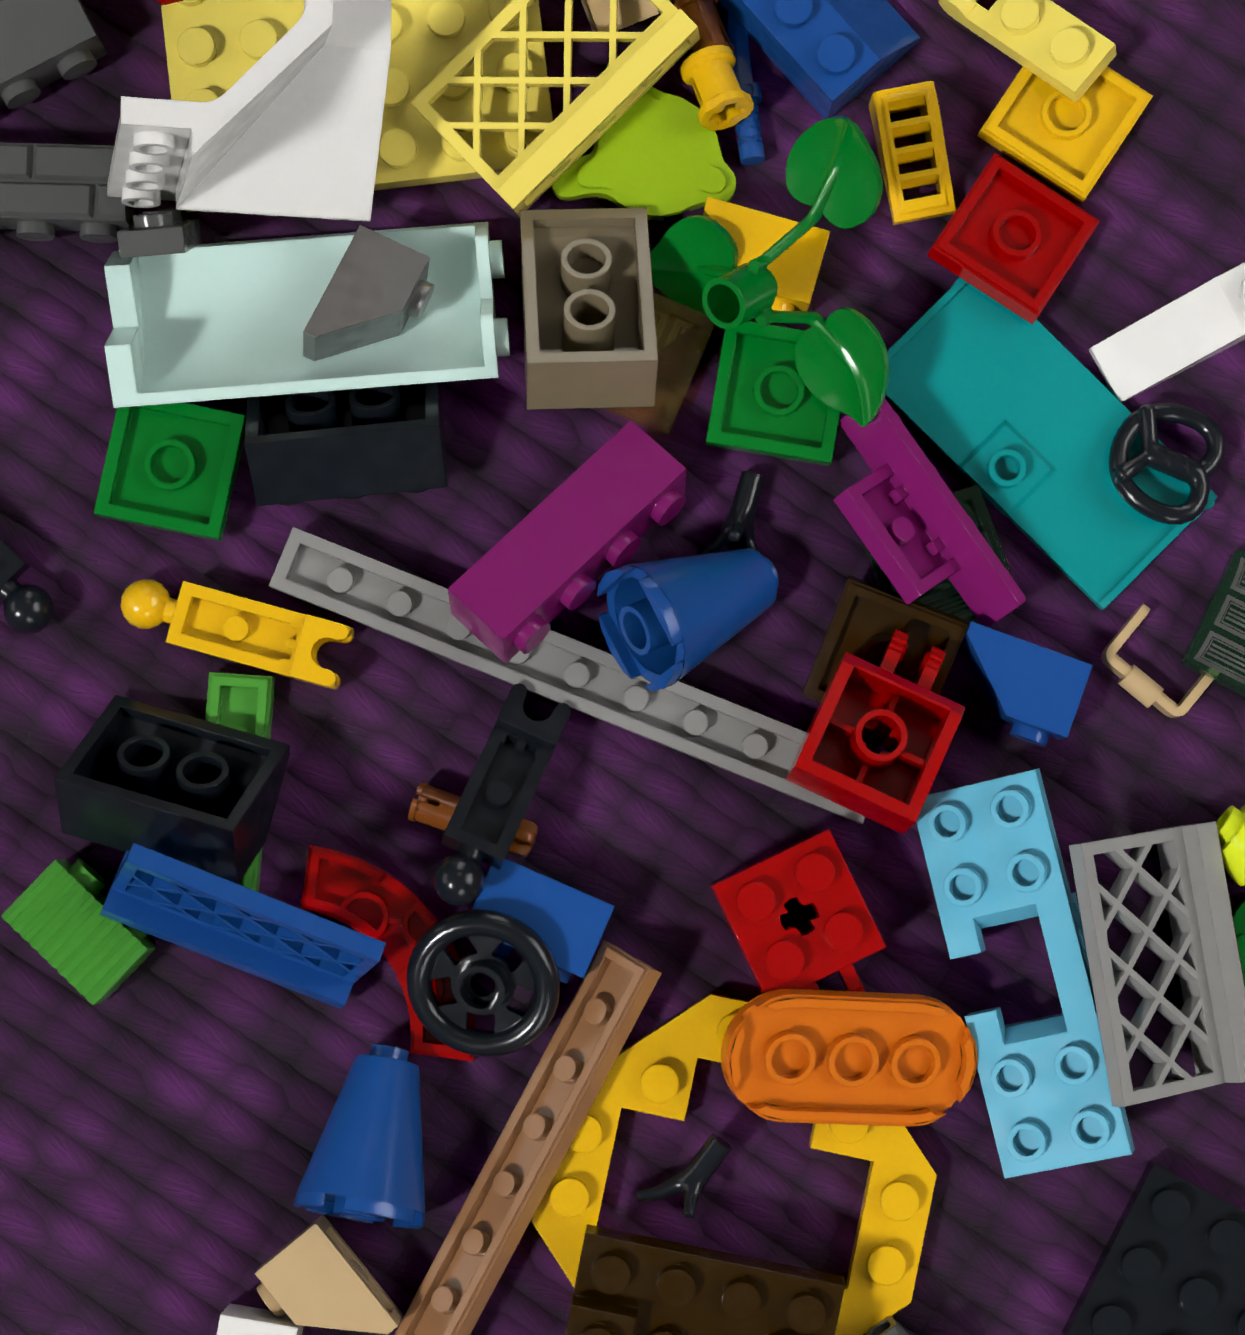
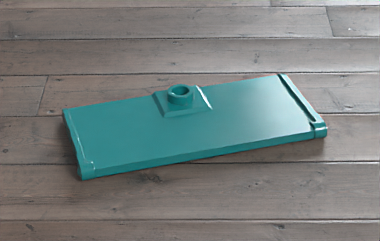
(1031, 435)

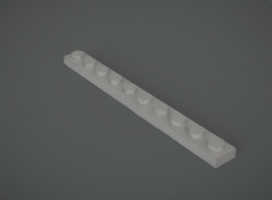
(555, 669)

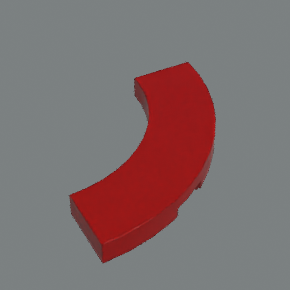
(386, 911)

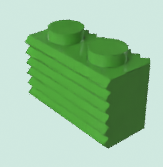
(65, 927)

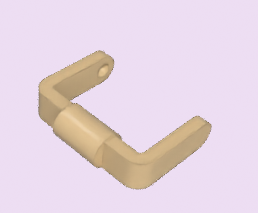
(1139, 683)

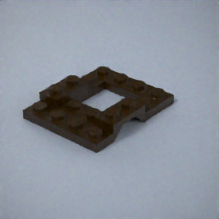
(675, 1288)

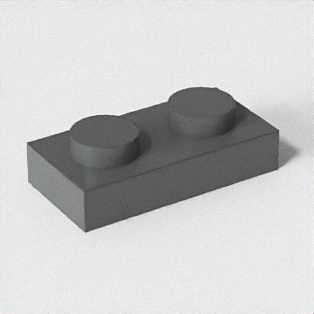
(159, 234)

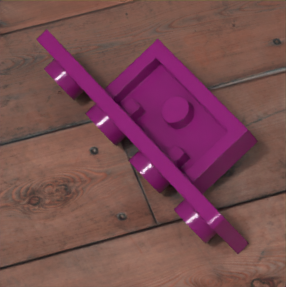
(918, 524)

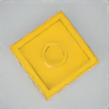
(1062, 138)

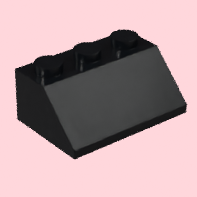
(345, 443)
(172, 787)

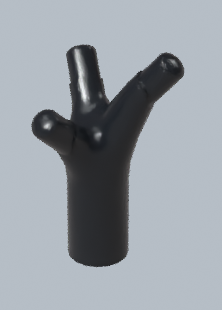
(741, 516)
(692, 1177)

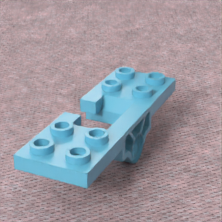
(1043, 1077)

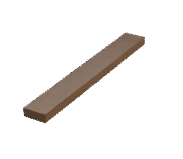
(532, 1145)

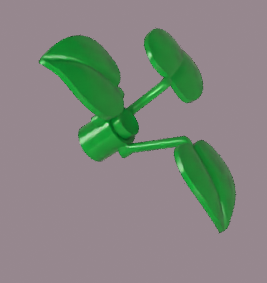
(697, 259)

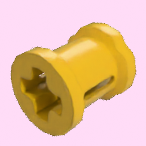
(716, 87)

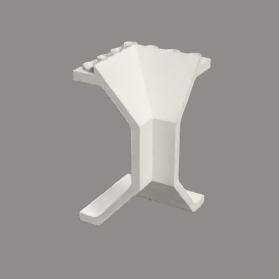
(283, 139)

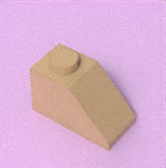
(325, 1284)

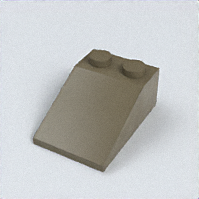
(588, 309)

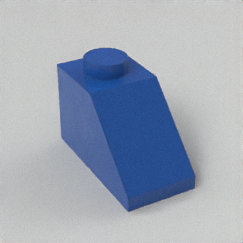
(1027, 683)

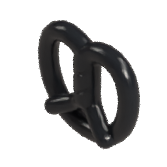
(1165, 460)

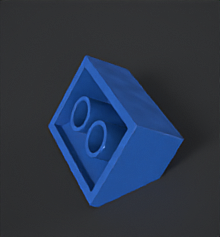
(826, 45)

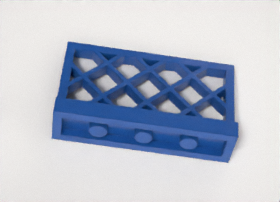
(239, 926)

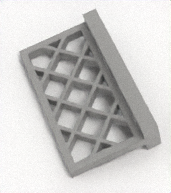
(1201, 954)

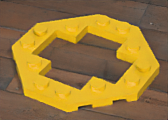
(658, 1079)

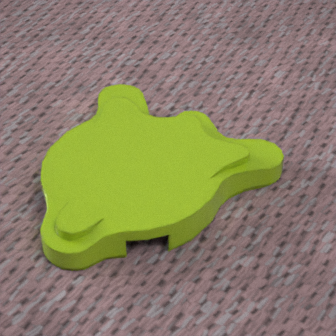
(652, 160)

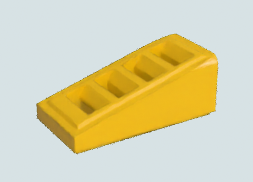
(901, 99)

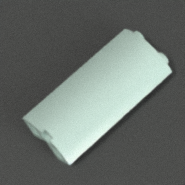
(236, 313)

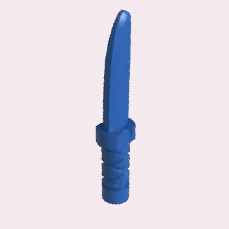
(749, 129)

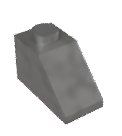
(368, 296)

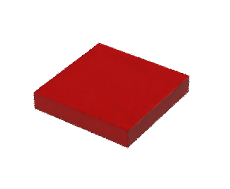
(1013, 238)

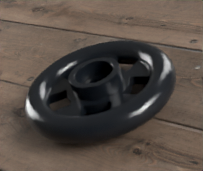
(449, 1019)

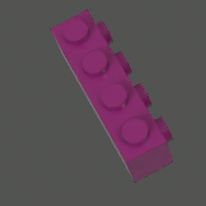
(568, 543)

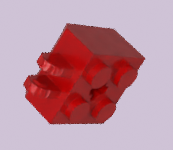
(909, 717)
(837, 933)

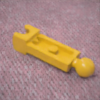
(237, 629)

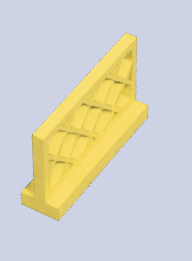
(582, 120)

